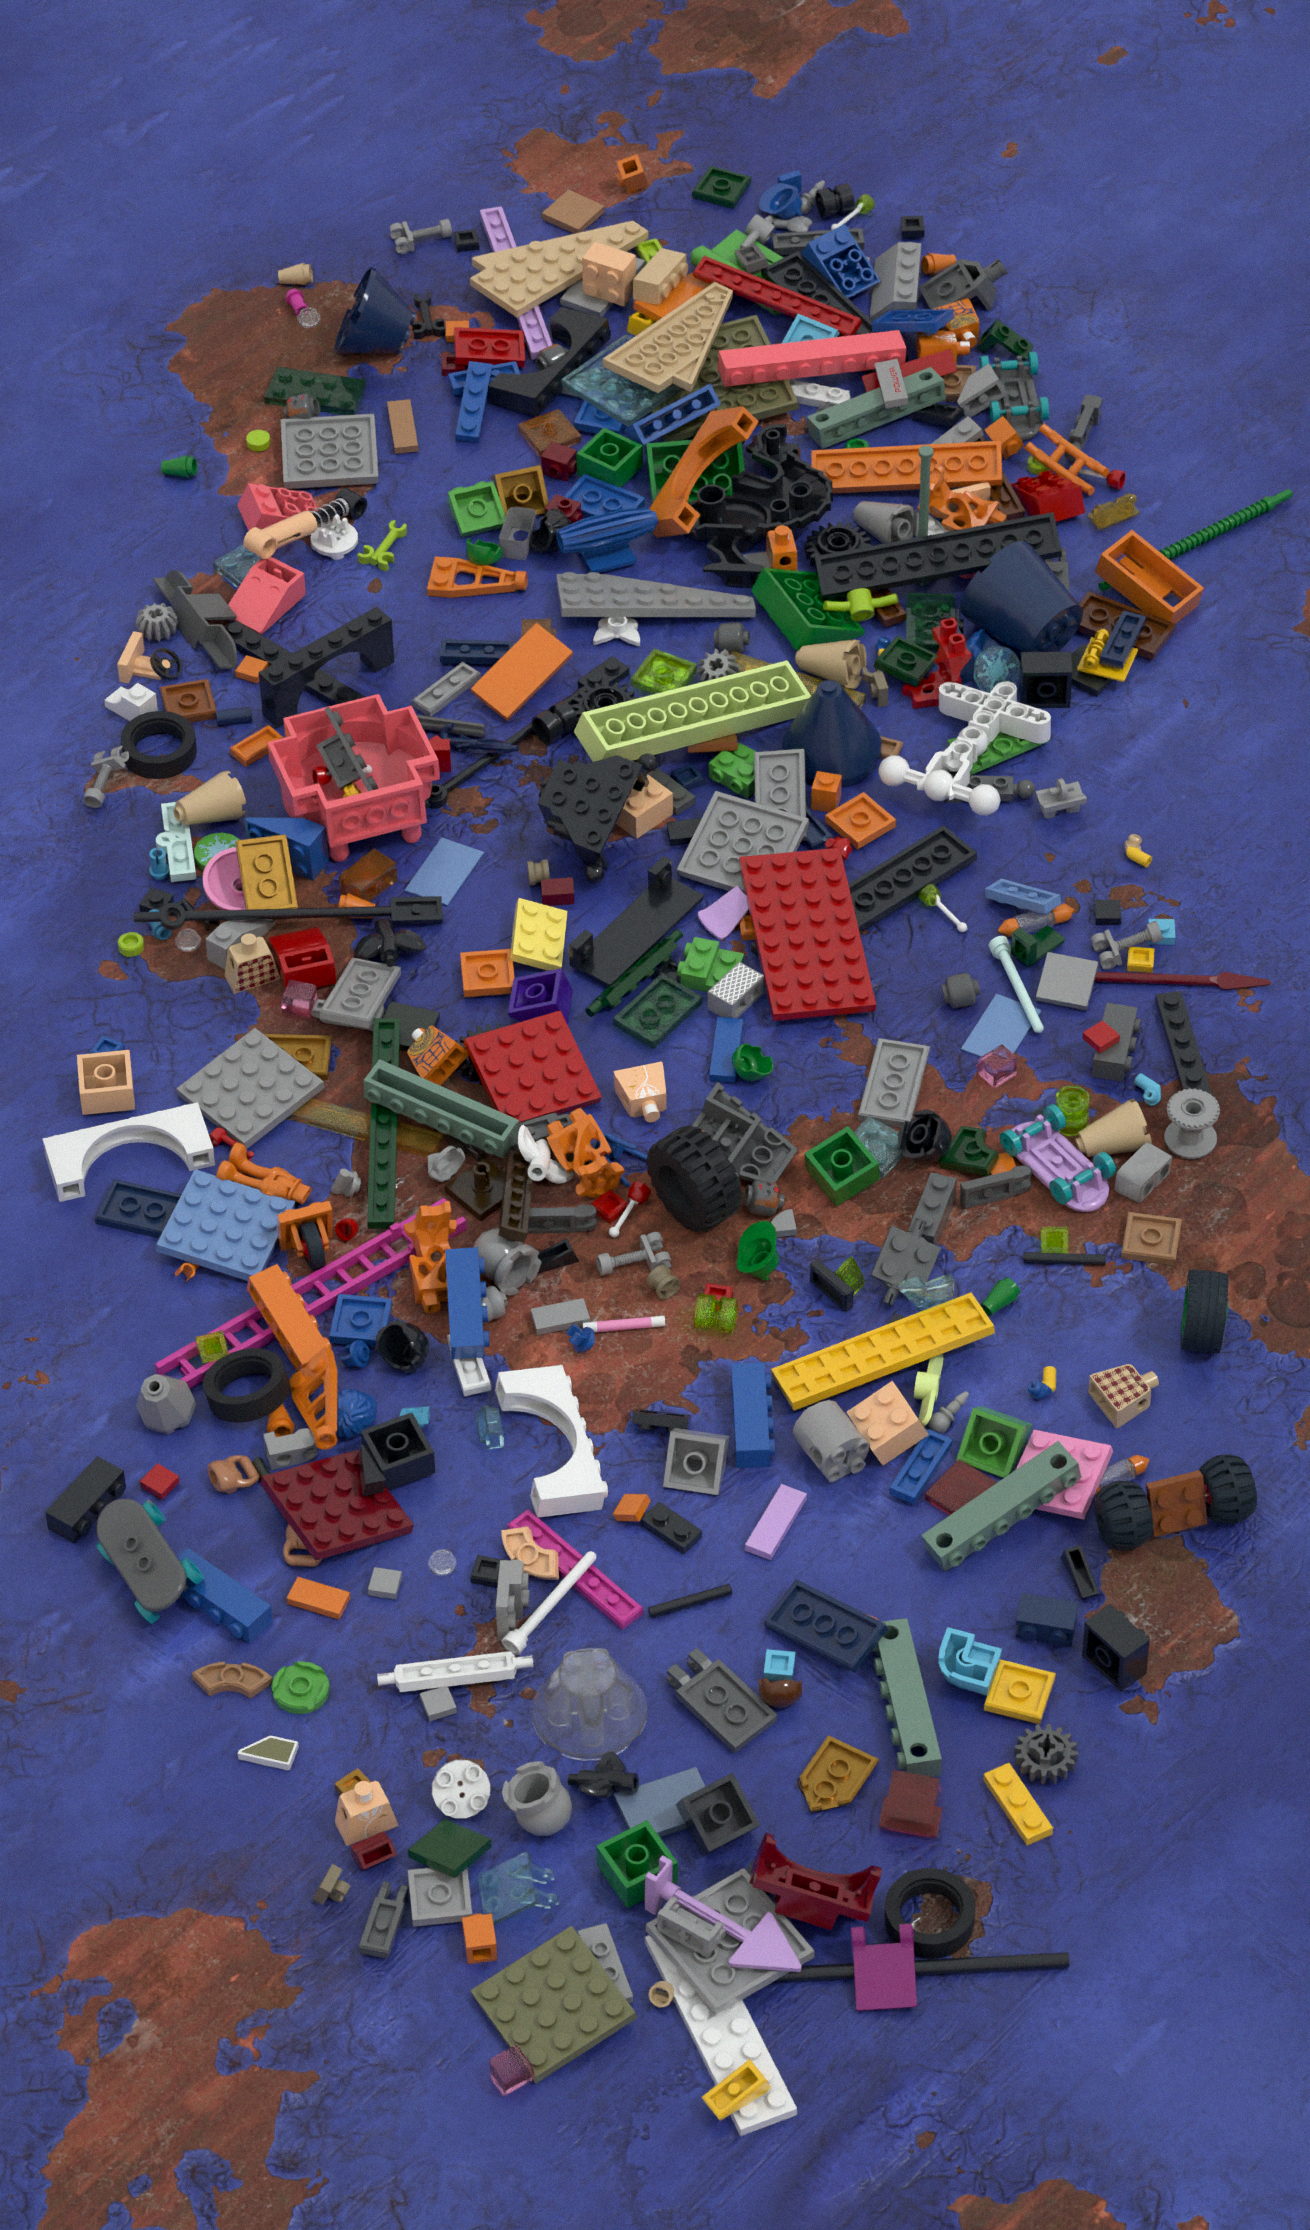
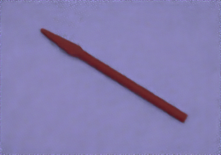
(1224, 980)

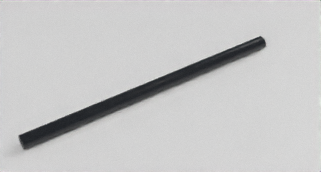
(940, 1966)

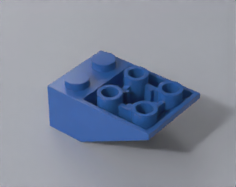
(841, 261)
(305, 841)

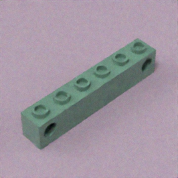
(869, 410)
(441, 1108)
(1001, 1506)
(906, 1700)

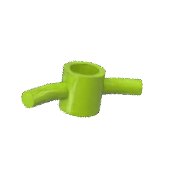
(860, 604)

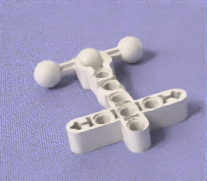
(986, 717)

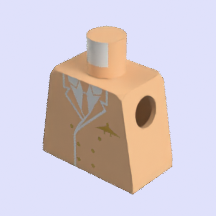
(642, 1090)
(364, 1812)

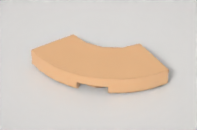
(536, 1560)

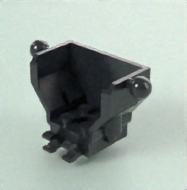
(586, 803)

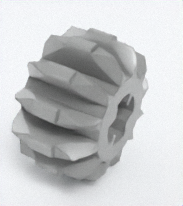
(156, 622)
(717, 665)

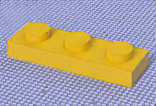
(1018, 1804)

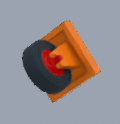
(307, 1232)

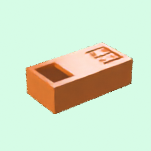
(1148, 578)

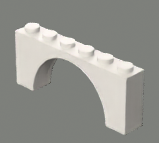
(176, 1128)
(548, 1394)

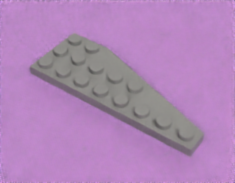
(627, 597)

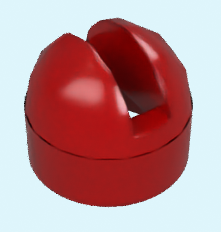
(343, 1227)

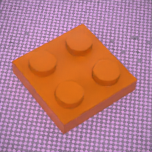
(860, 820)
(487, 972)

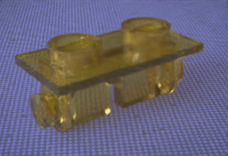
(1112, 513)

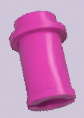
(295, 299)

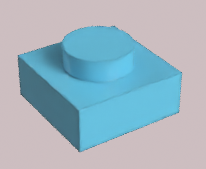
(1167, 928)
(421, 1414)
(779, 1665)

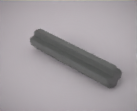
(460, 727)

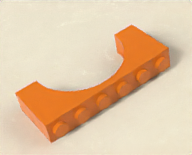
(717, 434)

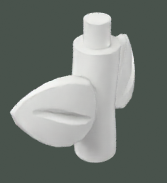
(539, 1157)

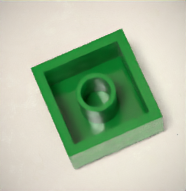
(610, 458)
(842, 1166)
(629, 1858)

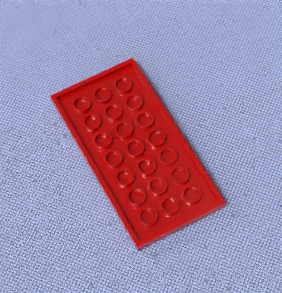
(807, 934)

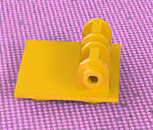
(1091, 658)

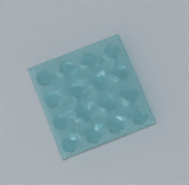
(612, 392)

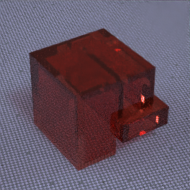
(912, 1805)

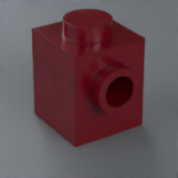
(559, 461)
(569, 507)

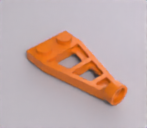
(445, 571)
(303, 1383)

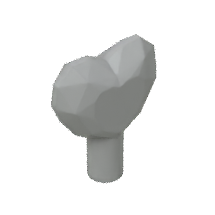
(796, 224)

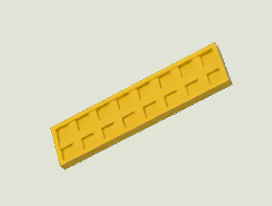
(882, 1351)

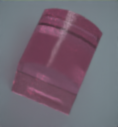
(299, 998)
(997, 1066)
(511, 2070)

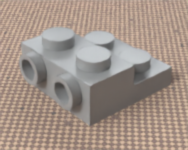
(511, 1595)

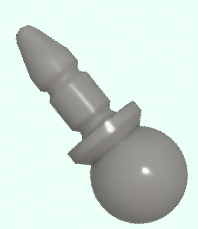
(808, 199)
(941, 1420)

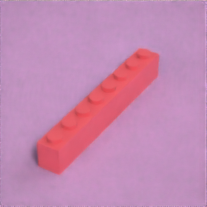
(809, 358)

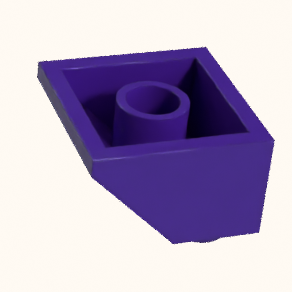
(540, 995)

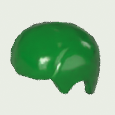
(483, 552)
(750, 1063)

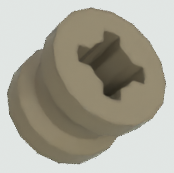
(537, 872)
(664, 1283)

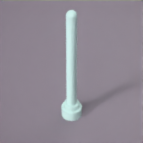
(1001, 950)

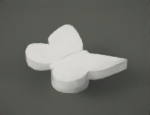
(617, 628)

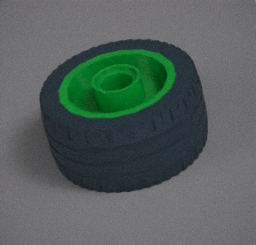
(1204, 1311)

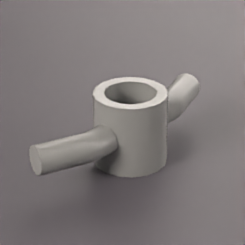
(759, 230)

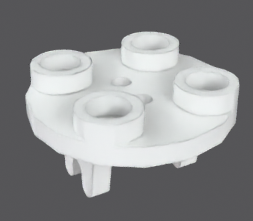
(334, 538)
(447, 1791)

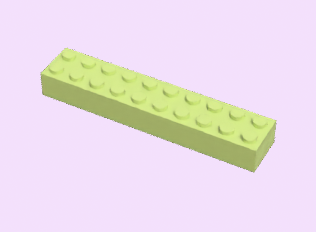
(693, 713)

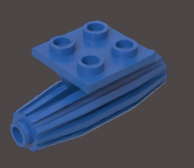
(606, 536)

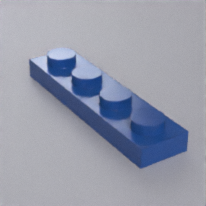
(473, 402)

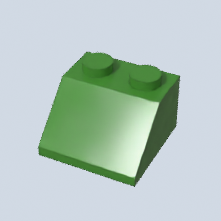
(993, 1441)

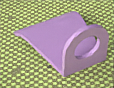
(725, 913)

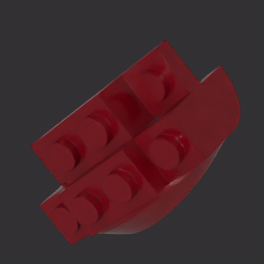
(809, 1893)

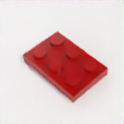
(488, 346)

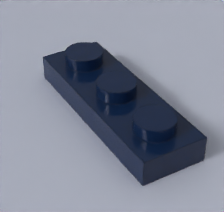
(1122, 639)
(473, 651)

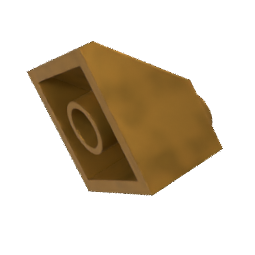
(522, 489)

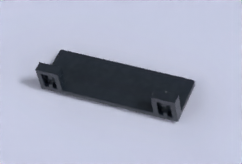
(636, 928)

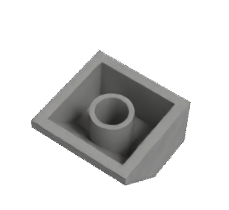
(696, 1461)

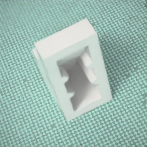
(132, 701)

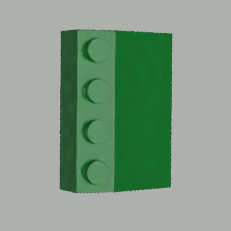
(664, 457)
(797, 608)

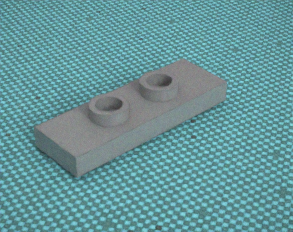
(602, 1947)

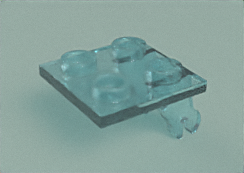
(511, 1888)

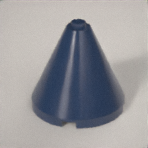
(834, 736)

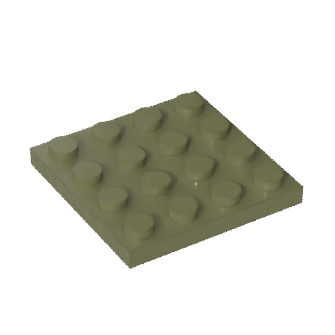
(554, 2003)

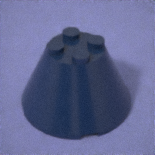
(377, 319)

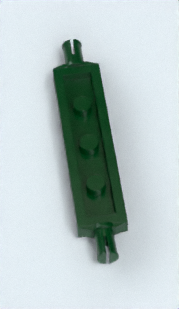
(640, 970)

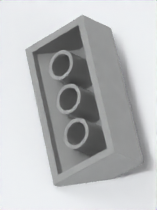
(899, 279)

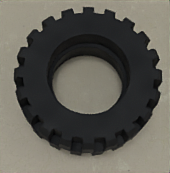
(694, 1178)

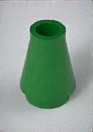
(181, 466)
(1000, 1296)

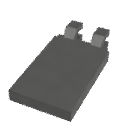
(721, 1701)

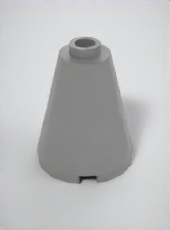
(887, 520)

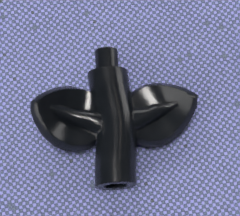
(387, 943)
(607, 1777)

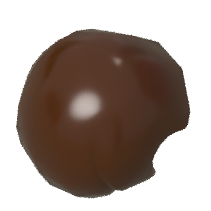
(780, 1693)

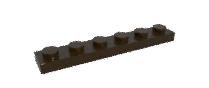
(515, 1198)

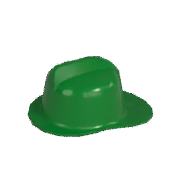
(758, 1250)

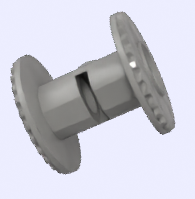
(1192, 1121)

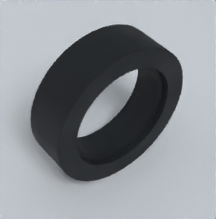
(159, 723)
(250, 1406)
(938, 1882)

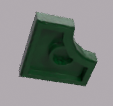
(970, 1153)

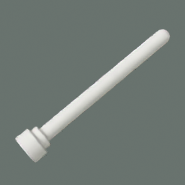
(516, 1640)

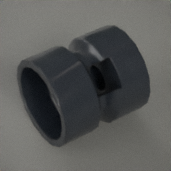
(833, 201)
(552, 723)

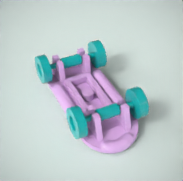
(1059, 1163)

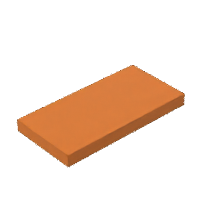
(685, 290)
(521, 672)

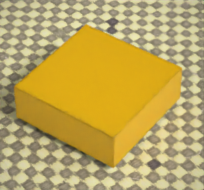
(1140, 959)

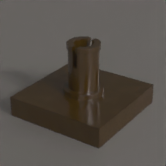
(478, 1189)

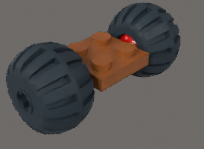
(1219, 1488)

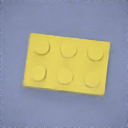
(538, 935)

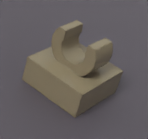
(331, 1886)

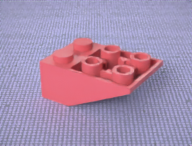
(267, 505)
(267, 594)

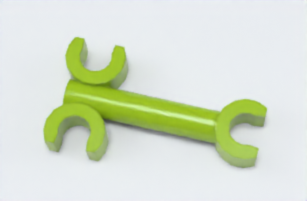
(381, 555)

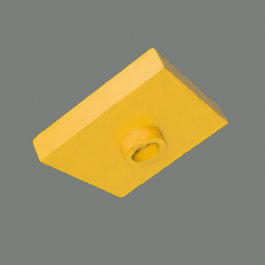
(1019, 1691)

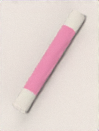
(626, 1324)

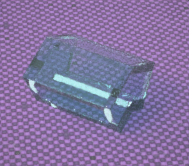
(489, 1427)

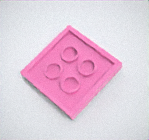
(1092, 1461)

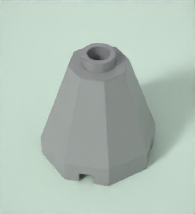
(165, 1403)

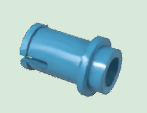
(158, 868)
(158, 930)

